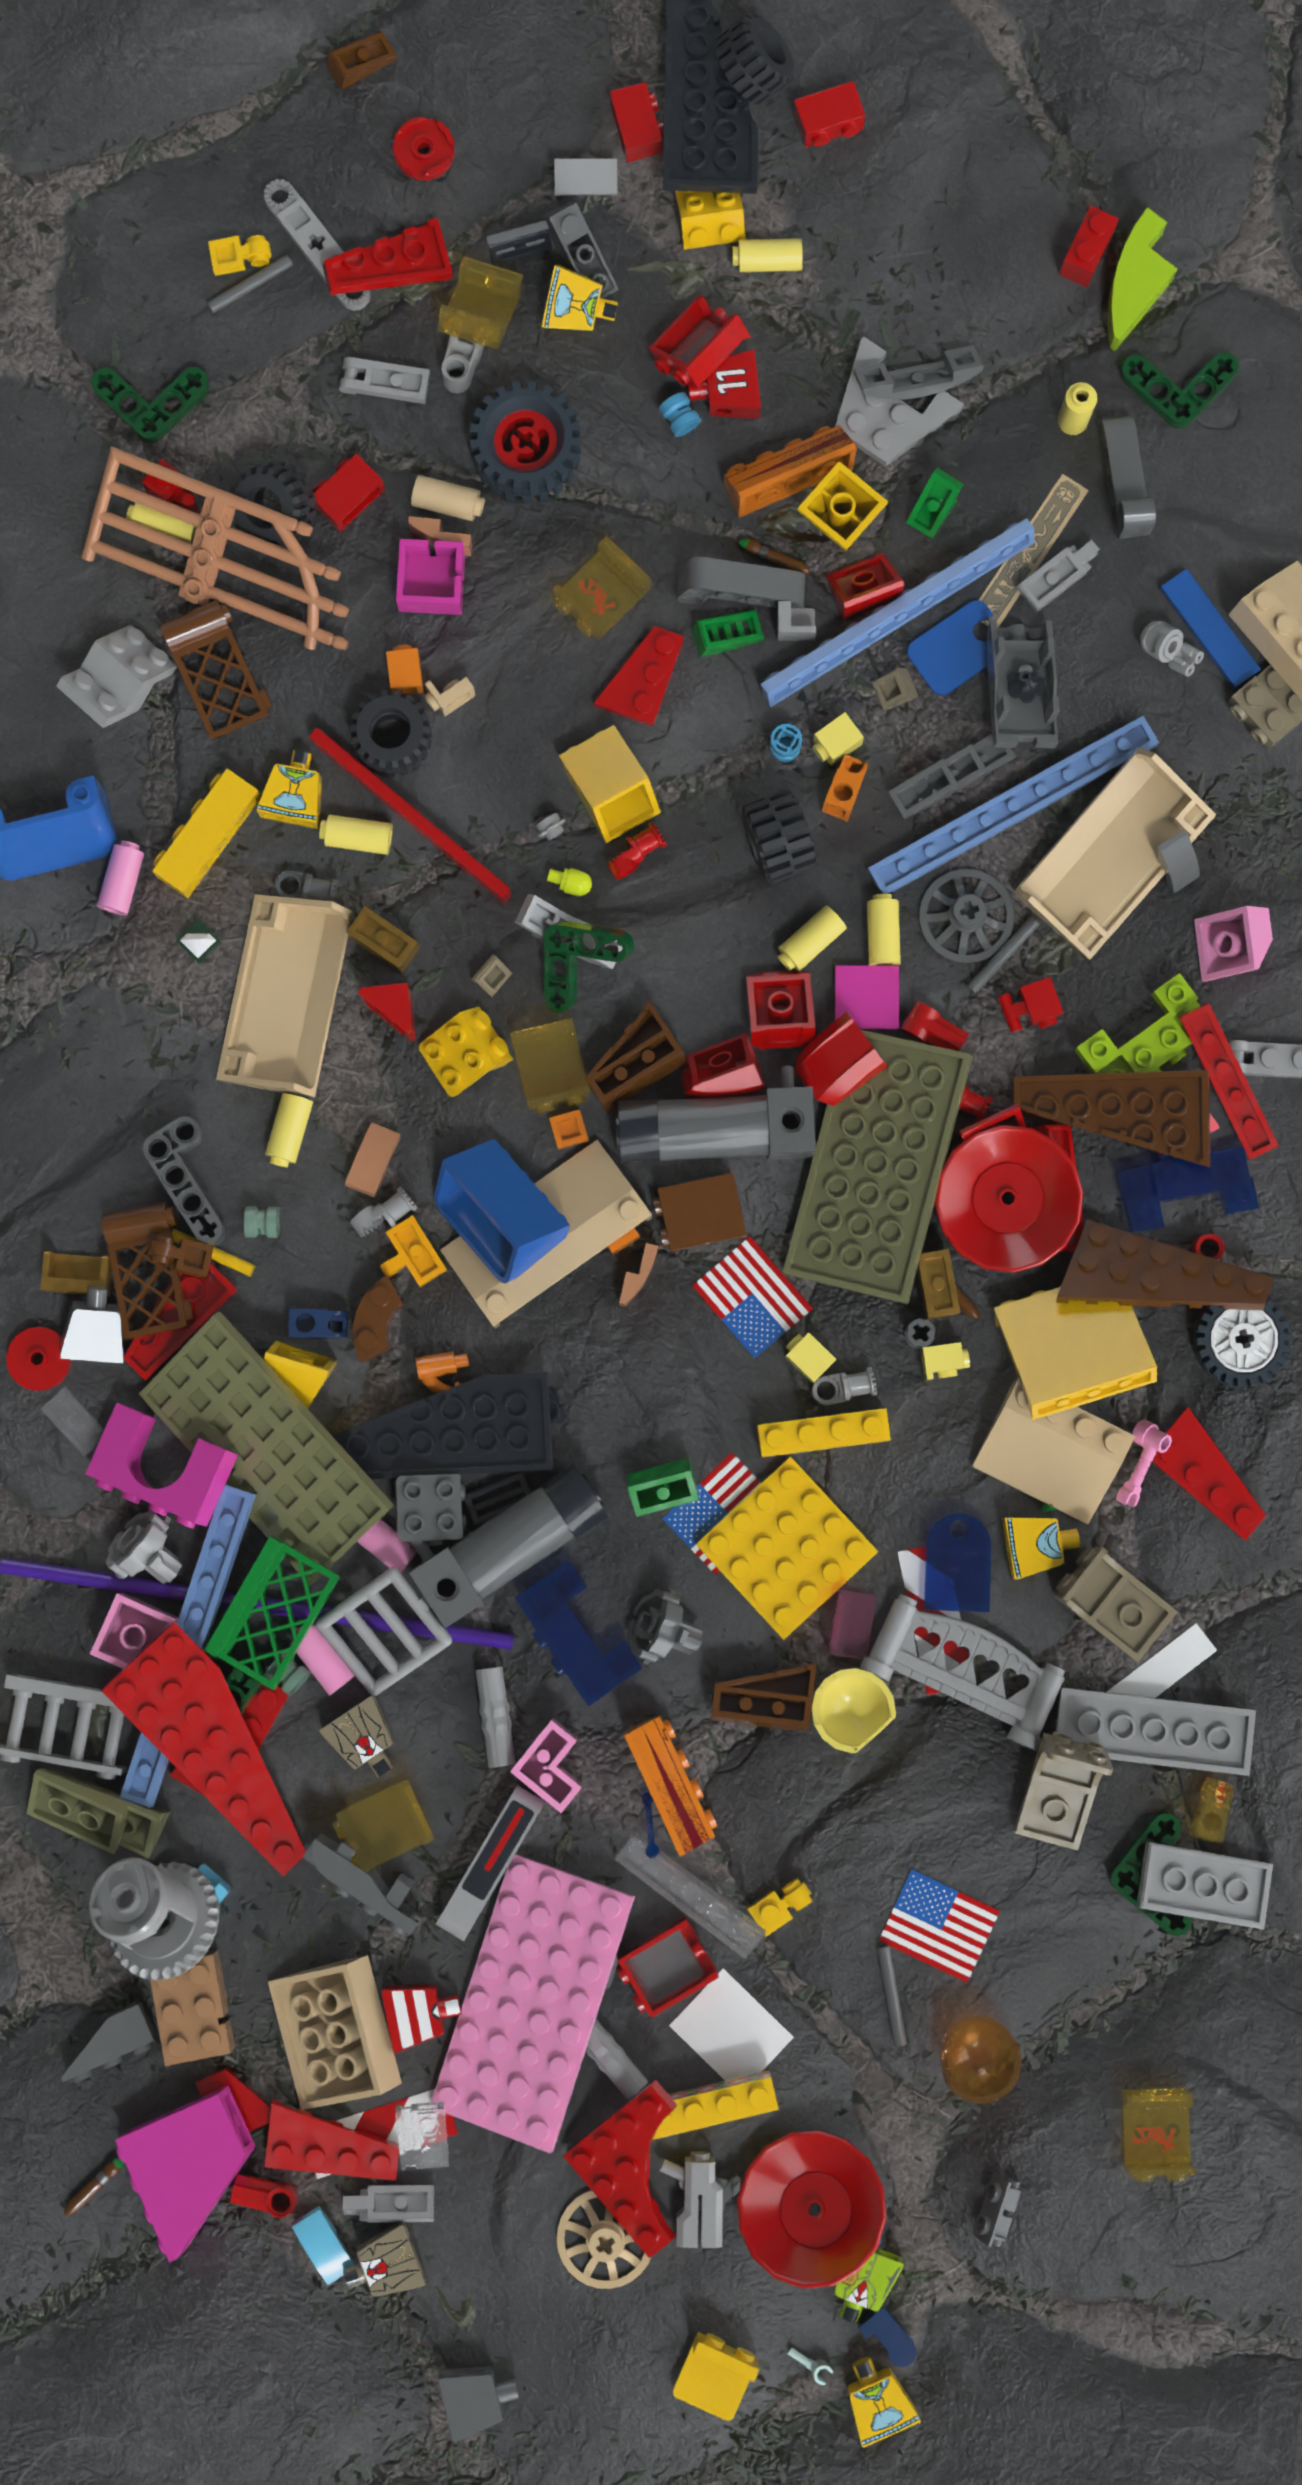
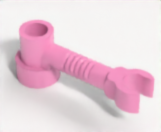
(1152, 1440)

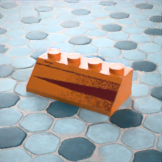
(788, 470)
(669, 1784)

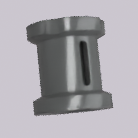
(929, 1336)

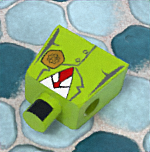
(869, 2285)

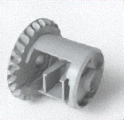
(132, 1904)

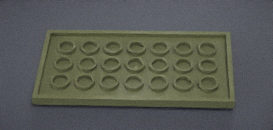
(879, 1172)

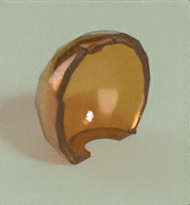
(980, 2060)

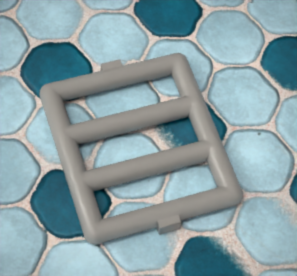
(395, 1670)

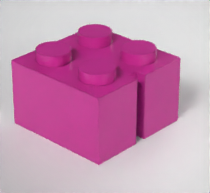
(430, 581)

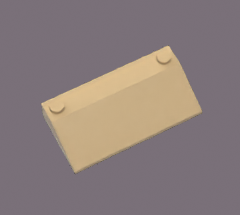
(1111, 852)
(285, 994)
(599, 1211)

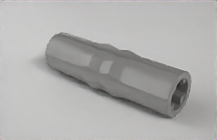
(495, 1717)
(614, 2061)

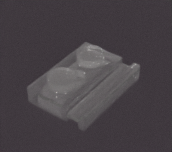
(422, 2135)

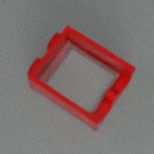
(697, 343)
(666, 1968)

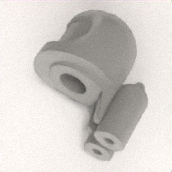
(1167, 645)

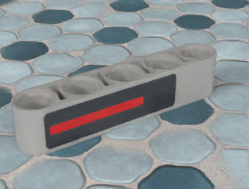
(490, 1863)

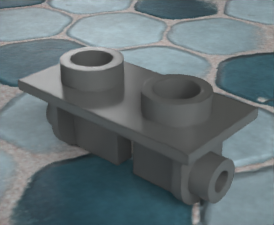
(991, 2224)

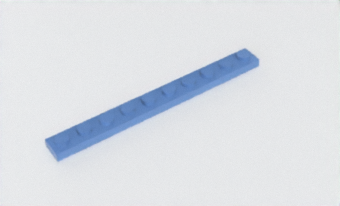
(897, 613)
(1011, 807)
(197, 1621)

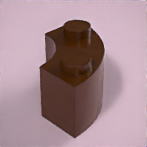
(374, 1319)

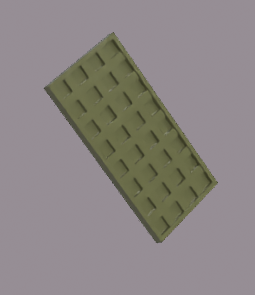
(300, 1474)

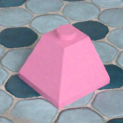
(1232, 941)

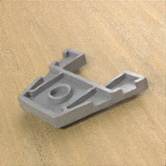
(887, 426)

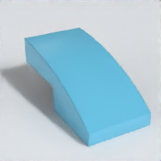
(322, 2244)

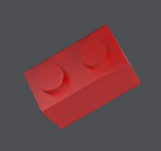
(829, 115)
(636, 122)
(1089, 246)
(347, 492)

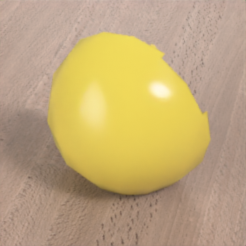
(852, 1709)

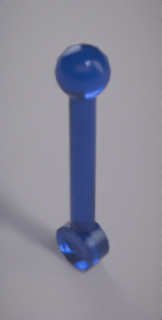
(652, 1849)

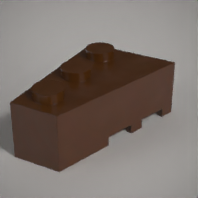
(636, 1060)
(767, 1700)

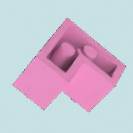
(540, 1767)

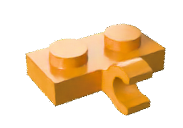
(413, 1252)

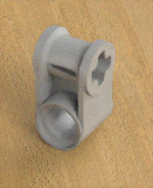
(461, 356)

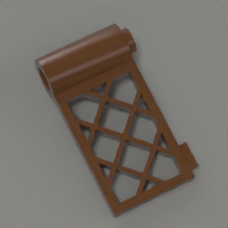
(202, 629)
(135, 1229)

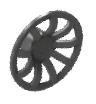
(966, 915)

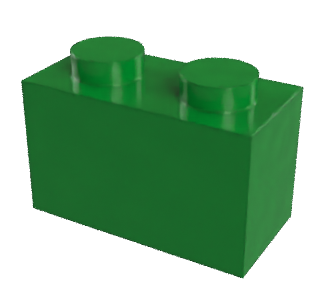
(662, 1487)

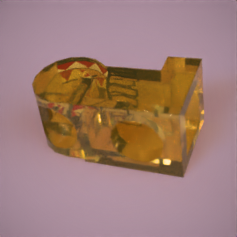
(1212, 1811)

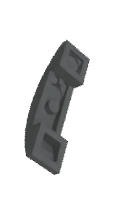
(920, 380)

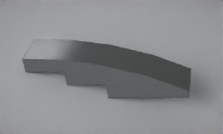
(949, 776)

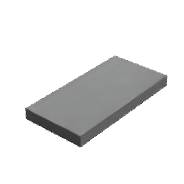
(1204, 1885)

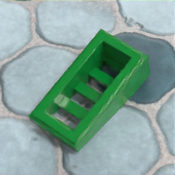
(717, 646)

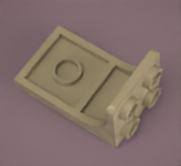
(1114, 1602)
(1062, 1790)

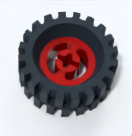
(535, 417)

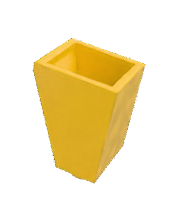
(610, 783)

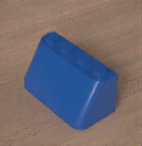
(498, 1210)

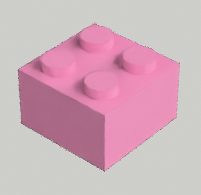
(129, 1629)

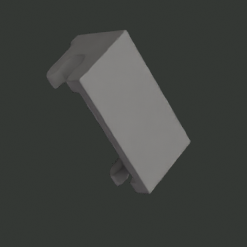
(585, 177)

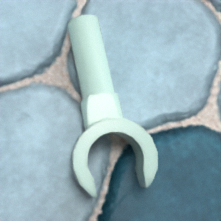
(814, 2366)

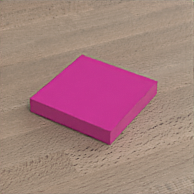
(868, 996)

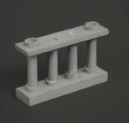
(55, 1694)

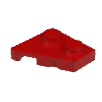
(252, 2108)

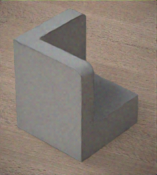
(795, 623)

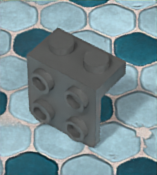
(430, 1507)

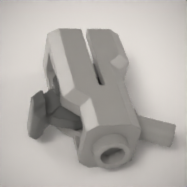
(701, 2193)

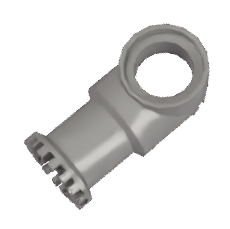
(390, 1211)
(846, 1386)

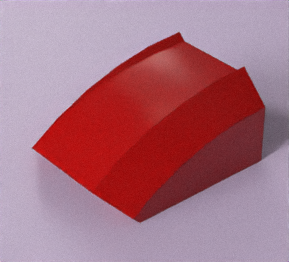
(780, 1009)
(838, 1061)
(723, 1070)

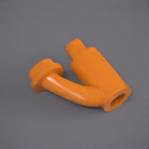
(438, 1365)

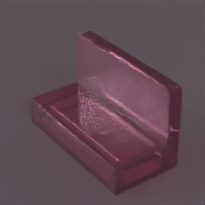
(852, 1624)

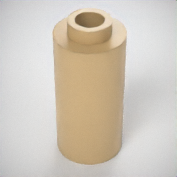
(447, 498)

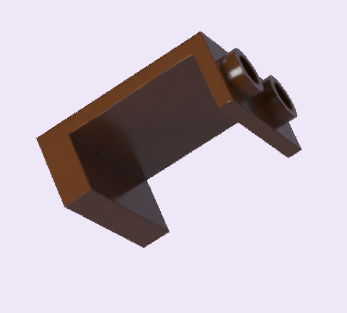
(700, 1213)

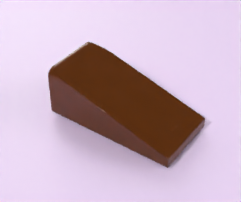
(359, 59)

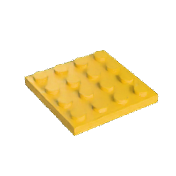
(787, 1548)

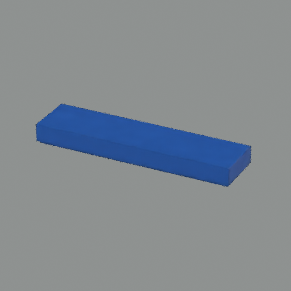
(1210, 629)

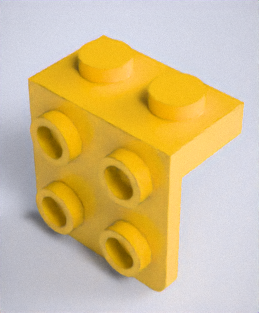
(710, 218)
(464, 1050)
(715, 2376)

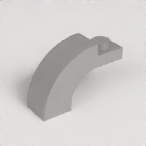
(538, 915)

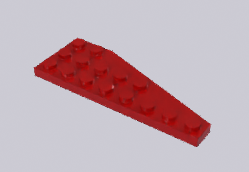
(193, 1720)

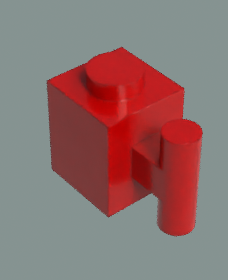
(170, 492)
(1037, 1003)

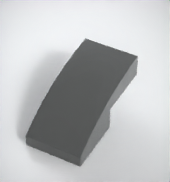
(1179, 861)

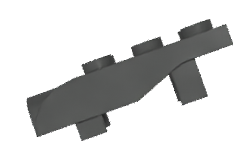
(1010, 717)
(369, 1888)

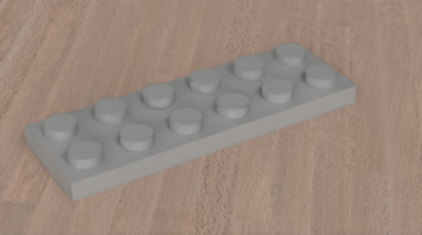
(1160, 1730)

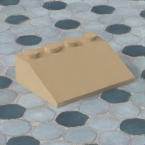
(1274, 623)
(1055, 1458)
(335, 2033)

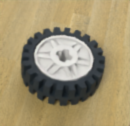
(1231, 1362)

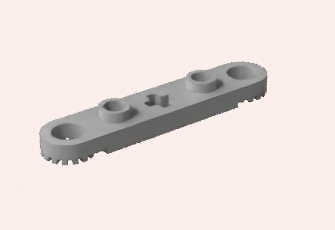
(304, 227)

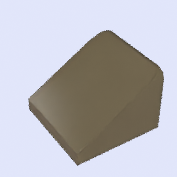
(895, 688)

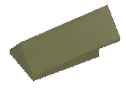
(94, 1813)

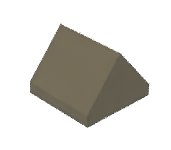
(491, 975)

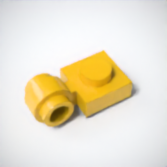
(229, 254)
(772, 1910)

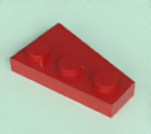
(643, 679)

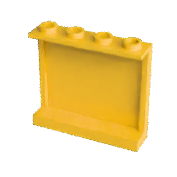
(1073, 1350)

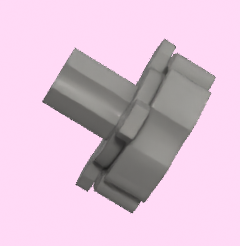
(143, 1548)

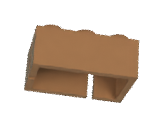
(190, 2013)

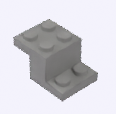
(116, 675)

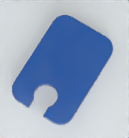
(950, 651)

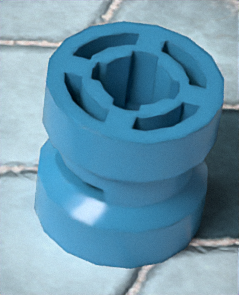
(680, 414)
(783, 748)

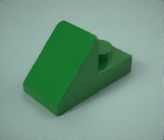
(935, 503)

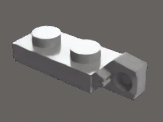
(1057, 575)
(392, 2204)

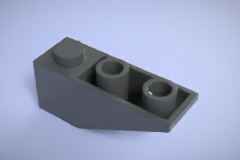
(579, 246)
(121, 2033)

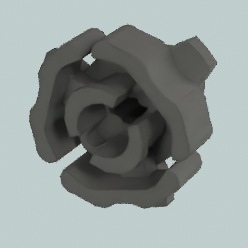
(661, 1628)

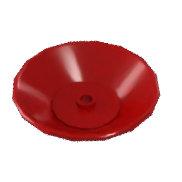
(1043, 1207)
(778, 2200)

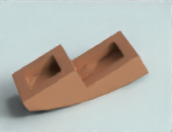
(431, 530)
(372, 1159)
(634, 1282)

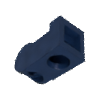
(317, 1324)
(891, 2333)

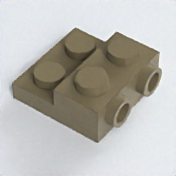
(1267, 707)

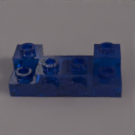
(1178, 1179)
(568, 1640)

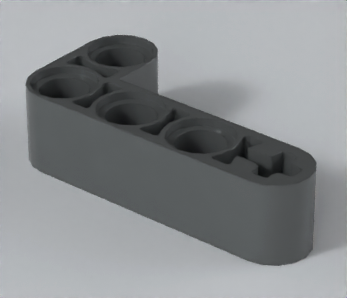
(1131, 508)
(738, 582)
(189, 1186)

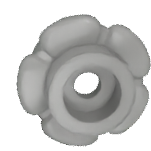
(550, 827)

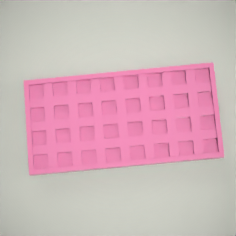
(532, 2002)

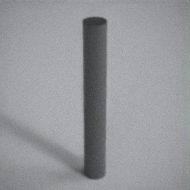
(250, 284)
(1002, 955)
(892, 1996)

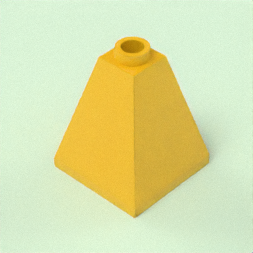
(842, 506)
(300, 1369)

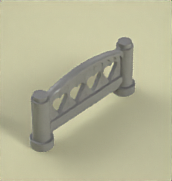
(897, 1651)

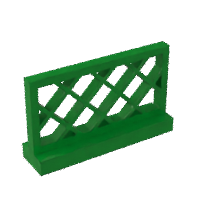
(247, 1599)

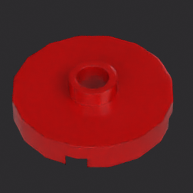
(420, 134)
(25, 1371)

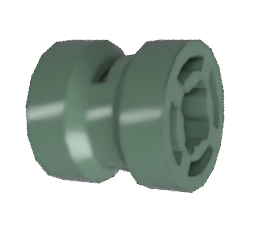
(261, 1221)
(293, 1677)

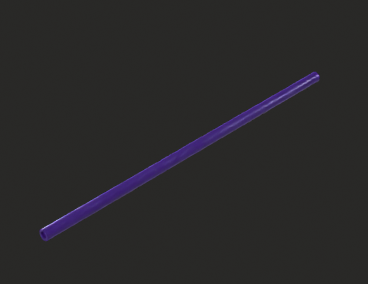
(179, 1592)

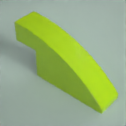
(1138, 278)

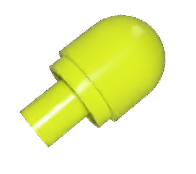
(571, 881)

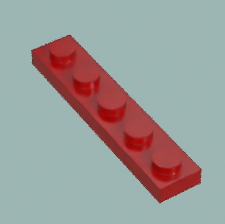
(1229, 1081)

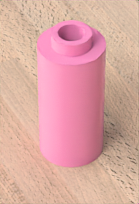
(120, 878)
(385, 1545)
(323, 1661)

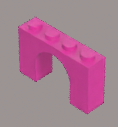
(119, 1466)

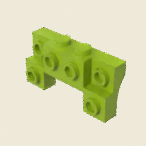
(1152, 1047)

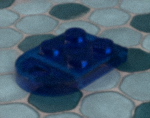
(957, 1568)

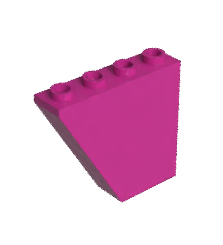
(185, 2165)

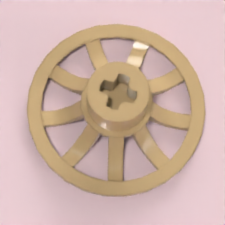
(604, 2242)

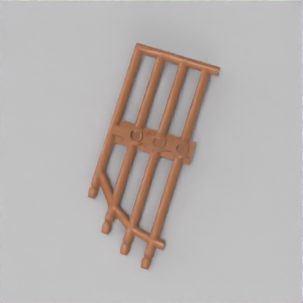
(209, 545)

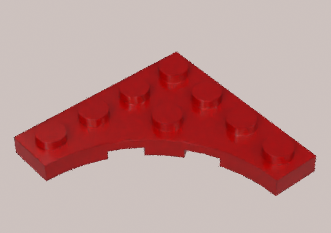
(617, 2168)

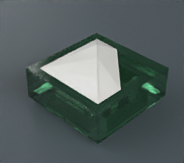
(198, 941)

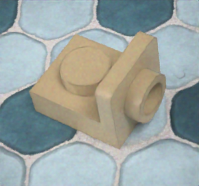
(454, 695)

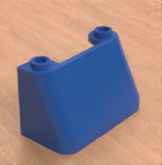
(60, 837)

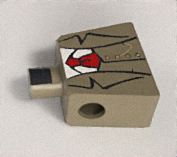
(362, 1736)
(387, 2263)

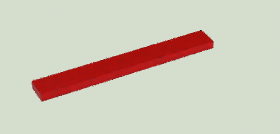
(410, 815)

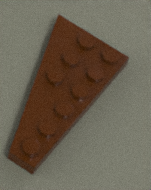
(1144, 1109)
(1145, 1272)

